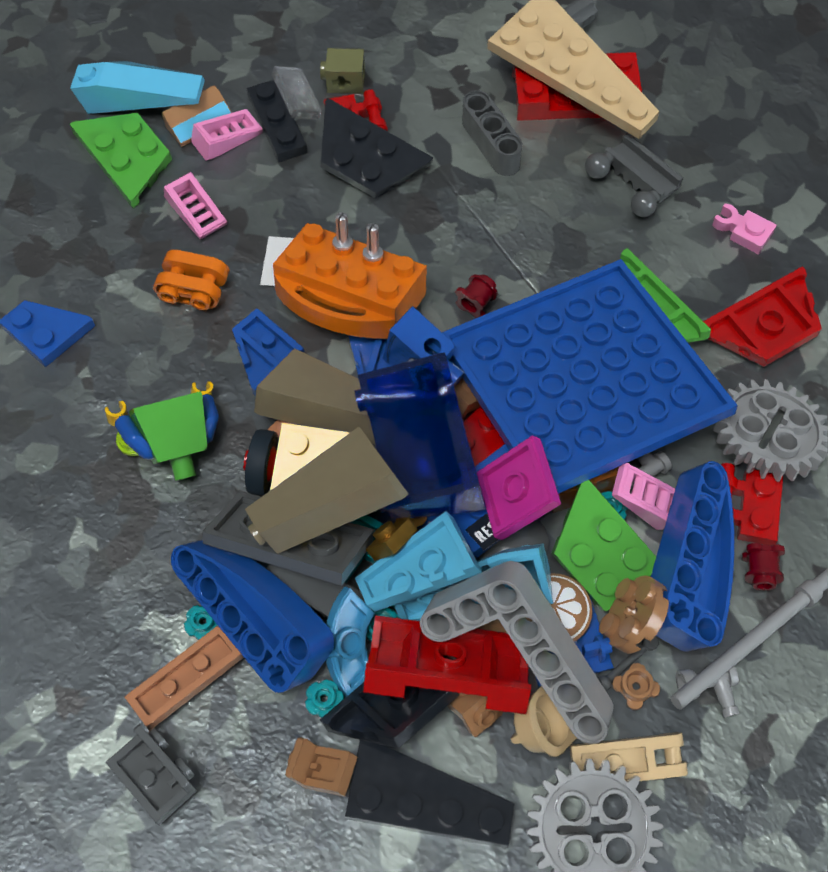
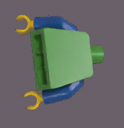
(170, 428)

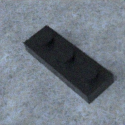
(276, 121)

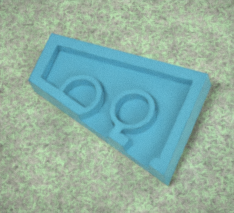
(423, 564)

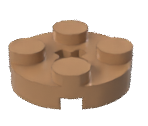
(635, 613)

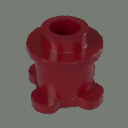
(476, 295)
(763, 565)

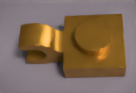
(392, 536)

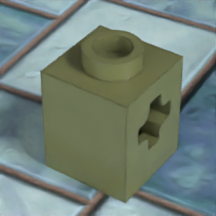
(344, 70)

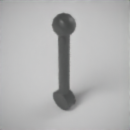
(646, 645)

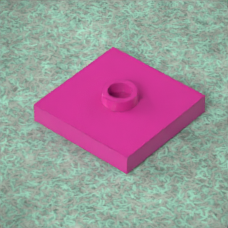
(518, 488)

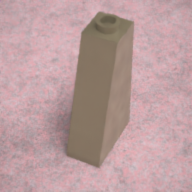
(311, 395)
(325, 494)

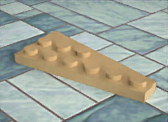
(561, 54)

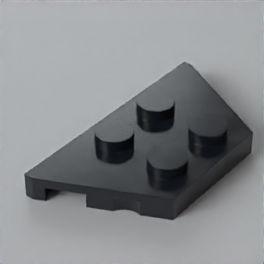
(365, 152)
(386, 718)

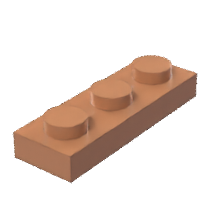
(183, 677)

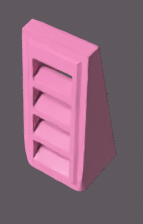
(211, 145)
(187, 184)
(656, 498)

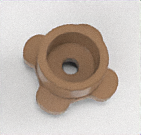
(639, 675)

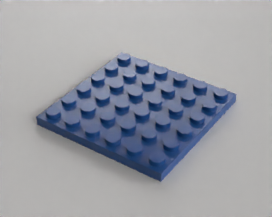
(588, 374)

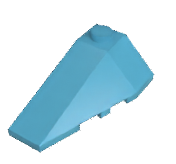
(133, 86)
(530, 556)

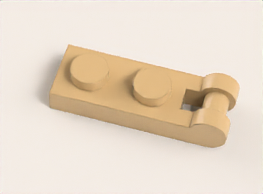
(636, 755)

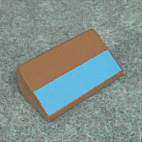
(180, 119)

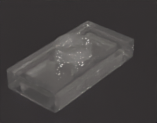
(296, 93)

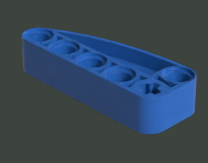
(697, 559)
(257, 614)

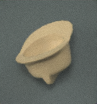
(542, 727)

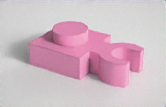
(747, 230)

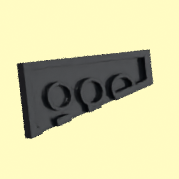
(415, 797)

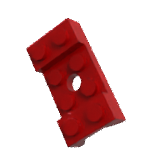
(543, 102)
(484, 665)

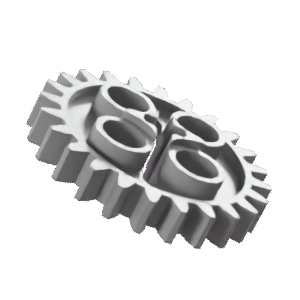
(796, 444)
(592, 788)

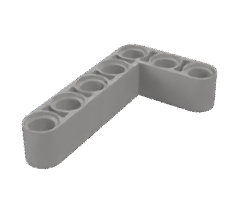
(531, 638)

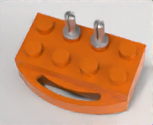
(347, 282)

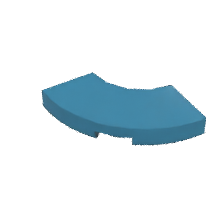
(349, 625)

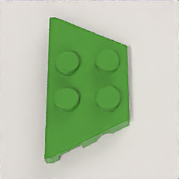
(124, 151)
(681, 316)
(600, 547)

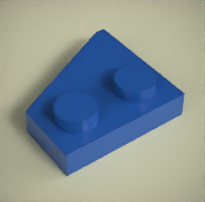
(45, 329)
(261, 346)

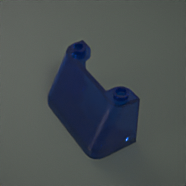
(421, 437)

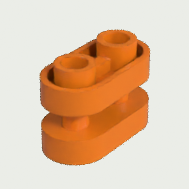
(191, 279)

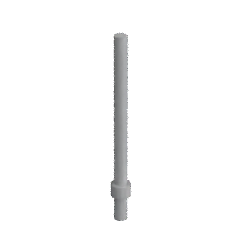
(805, 596)

